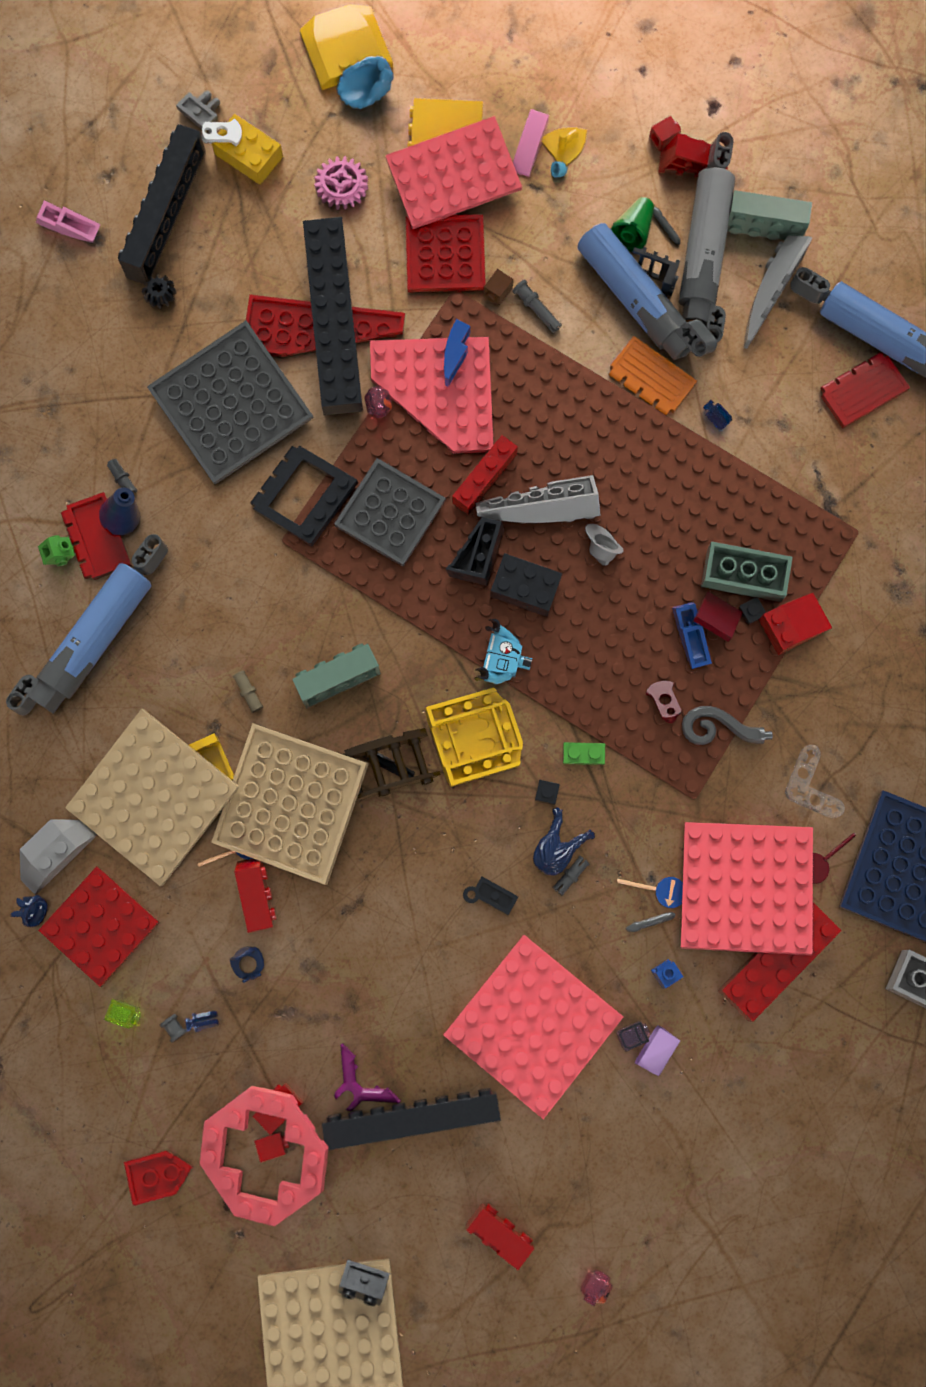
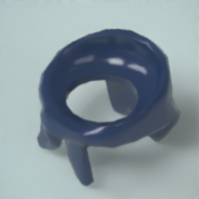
(32, 910)
(243, 952)

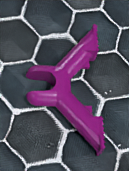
(360, 1094)

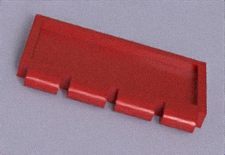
(863, 390)
(97, 544)

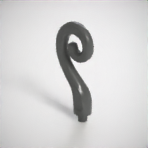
(749, 734)

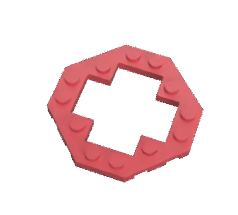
(229, 1180)

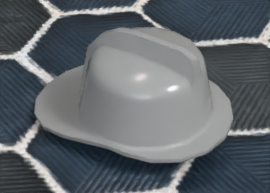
(602, 544)

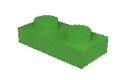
(584, 753)

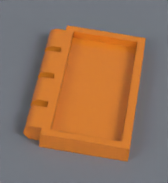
(652, 375)

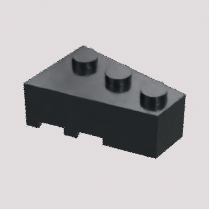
(479, 553)

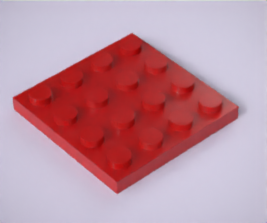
(446, 255)
(98, 926)

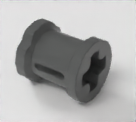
(173, 1028)

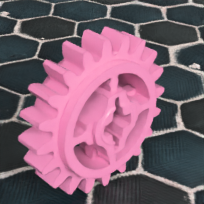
(336, 177)

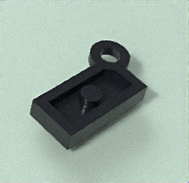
(492, 895)

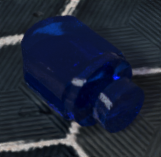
(717, 415)
(194, 1022)

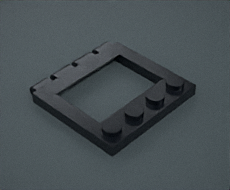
(324, 509)

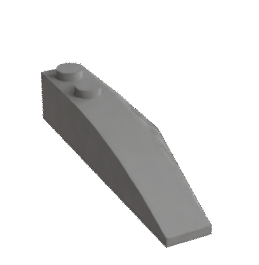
(775, 280)
(555, 503)

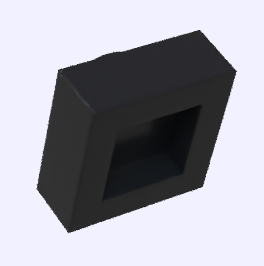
(752, 610)
(547, 792)

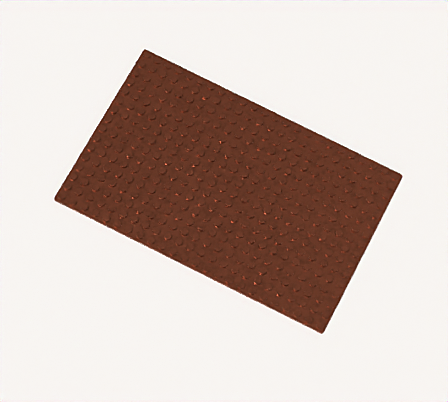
(609, 624)

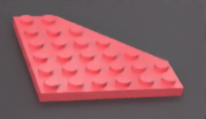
(415, 379)

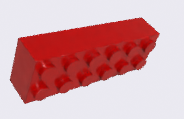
(769, 974)

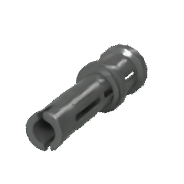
(531, 300)

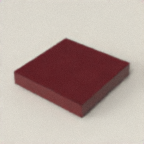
(718, 616)

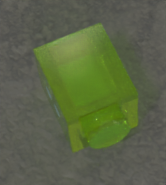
(122, 1014)

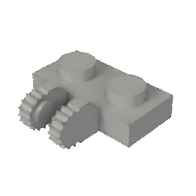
(196, 110)

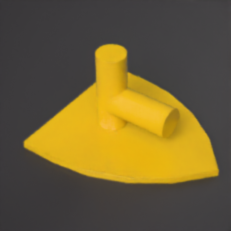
(565, 143)

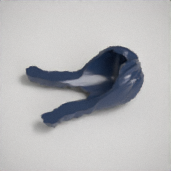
(553, 855)

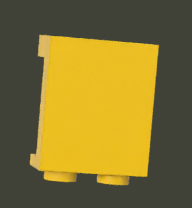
(212, 751)

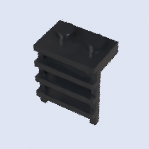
(667, 272)

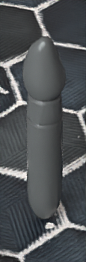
(666, 226)
(636, 926)

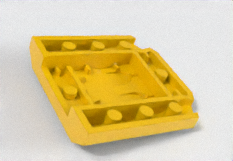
(342, 39)
(475, 736)

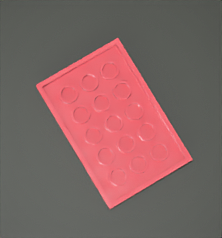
(453, 172)

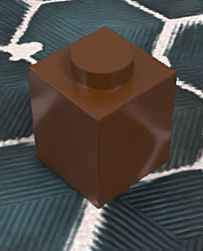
(498, 287)

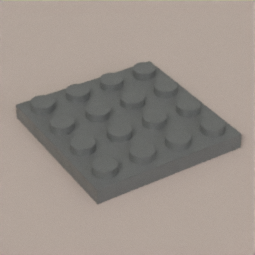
(390, 512)

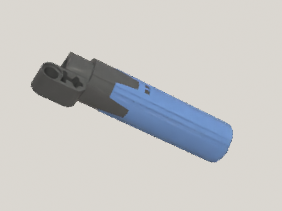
(643, 296)

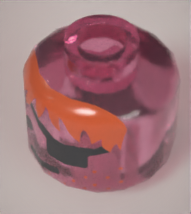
(378, 401)
(596, 1287)

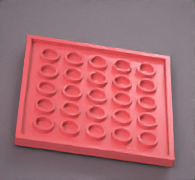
(747, 888)
(533, 1026)

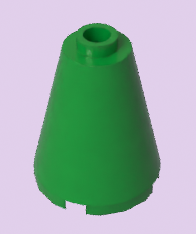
(634, 224)

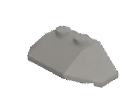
(51, 851)

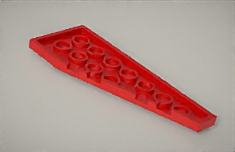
(288, 328)

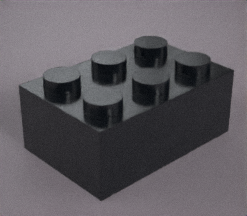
(525, 585)

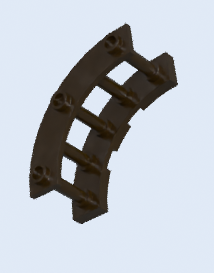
(371, 750)

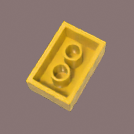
(254, 155)

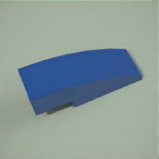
(455, 350)
(692, 635)

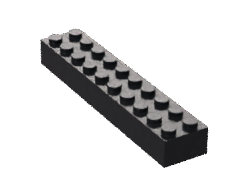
(332, 316)

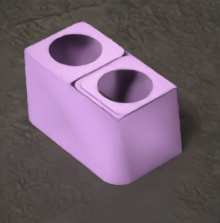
(657, 1051)

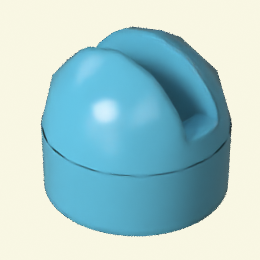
(558, 169)

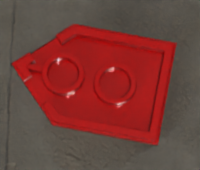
(155, 1176)

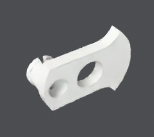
(233, 130)

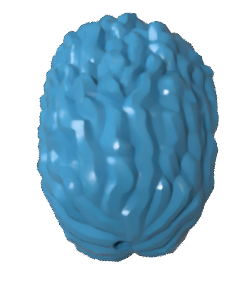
(365, 82)

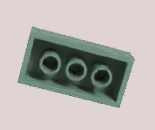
(768, 216)
(746, 571)
(336, 675)

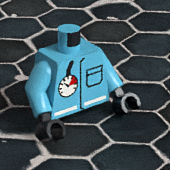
(502, 656)

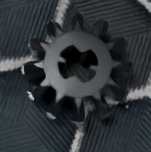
(157, 284)

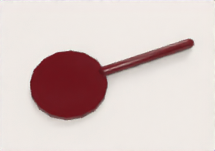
(820, 863)

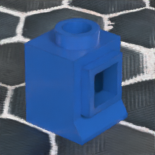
(667, 973)

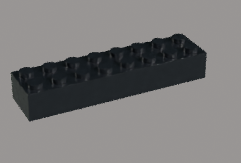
(162, 204)
(411, 1120)

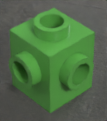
(56, 550)

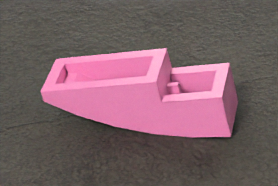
(530, 142)
(67, 222)

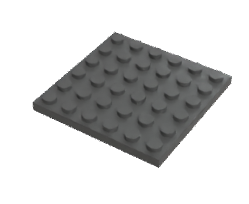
(230, 402)

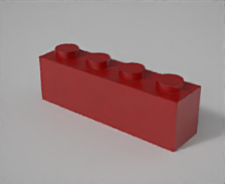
(484, 474)

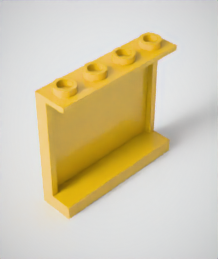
(441, 116)

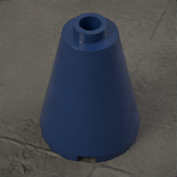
(120, 512)

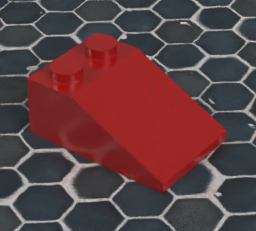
(794, 623)

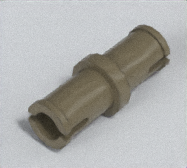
(248, 691)

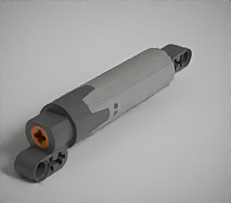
(708, 239)

